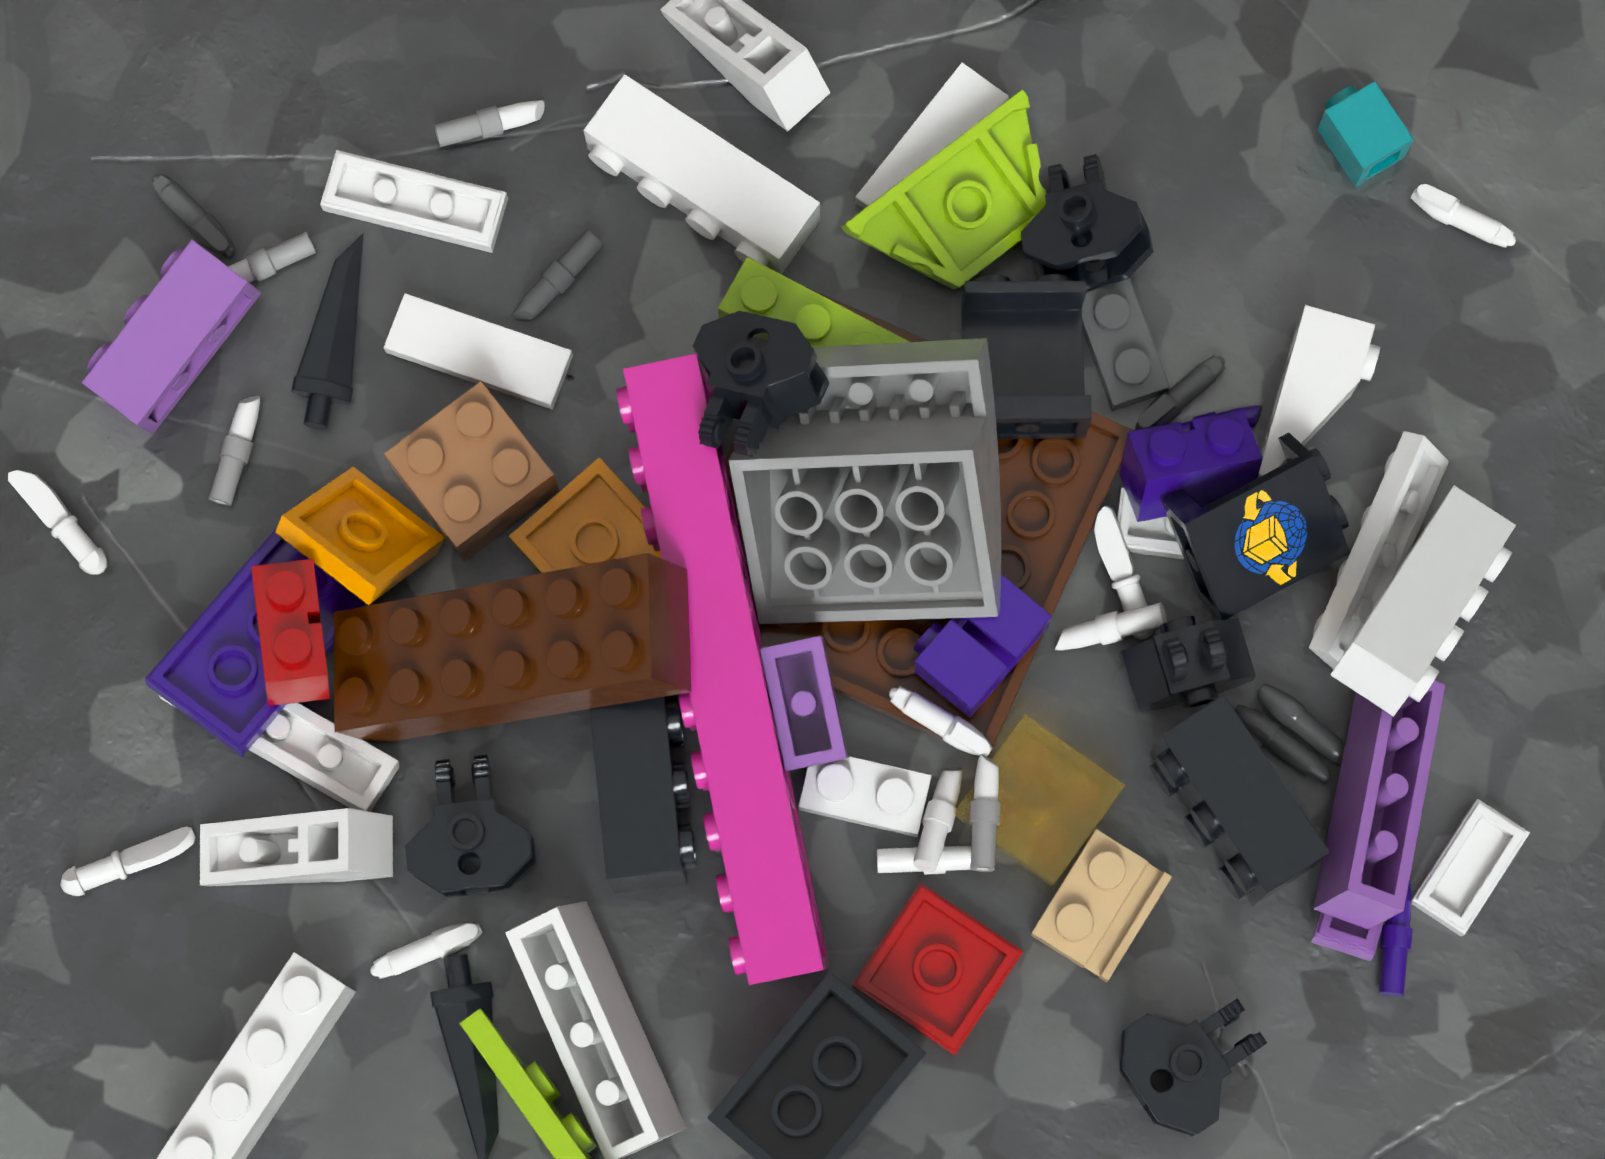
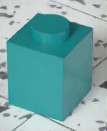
(1363, 132)

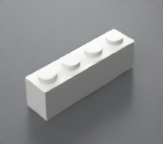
(700, 176)
(1424, 601)
(595, 1030)
(261, 1065)

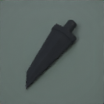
(329, 353)
(471, 1071)

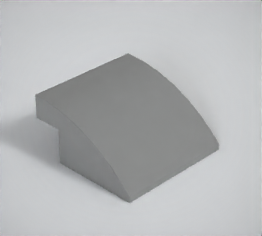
(879, 491)

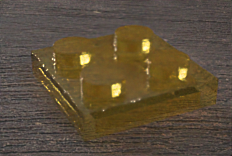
(1046, 798)

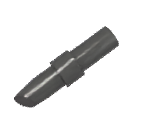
(558, 277)

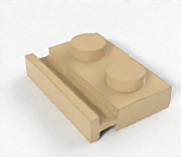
(1101, 905)

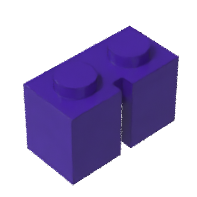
(1204, 462)
(976, 653)

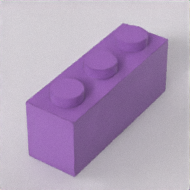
(170, 336)

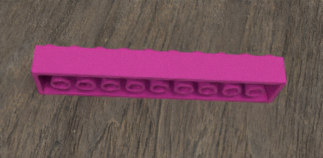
(729, 698)

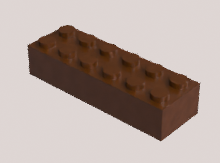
(513, 650)

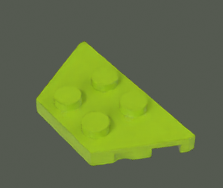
(961, 202)
(530, 1090)

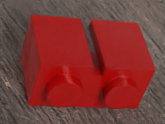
(290, 632)

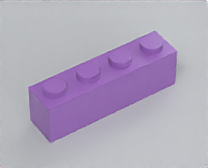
(1378, 809)

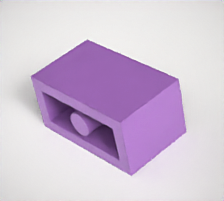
(804, 703)

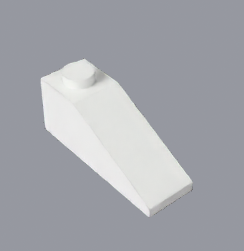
(752, 55)
(1319, 376)
(297, 848)

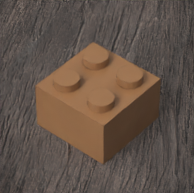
(472, 471)

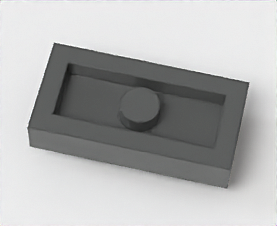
(1122, 345)

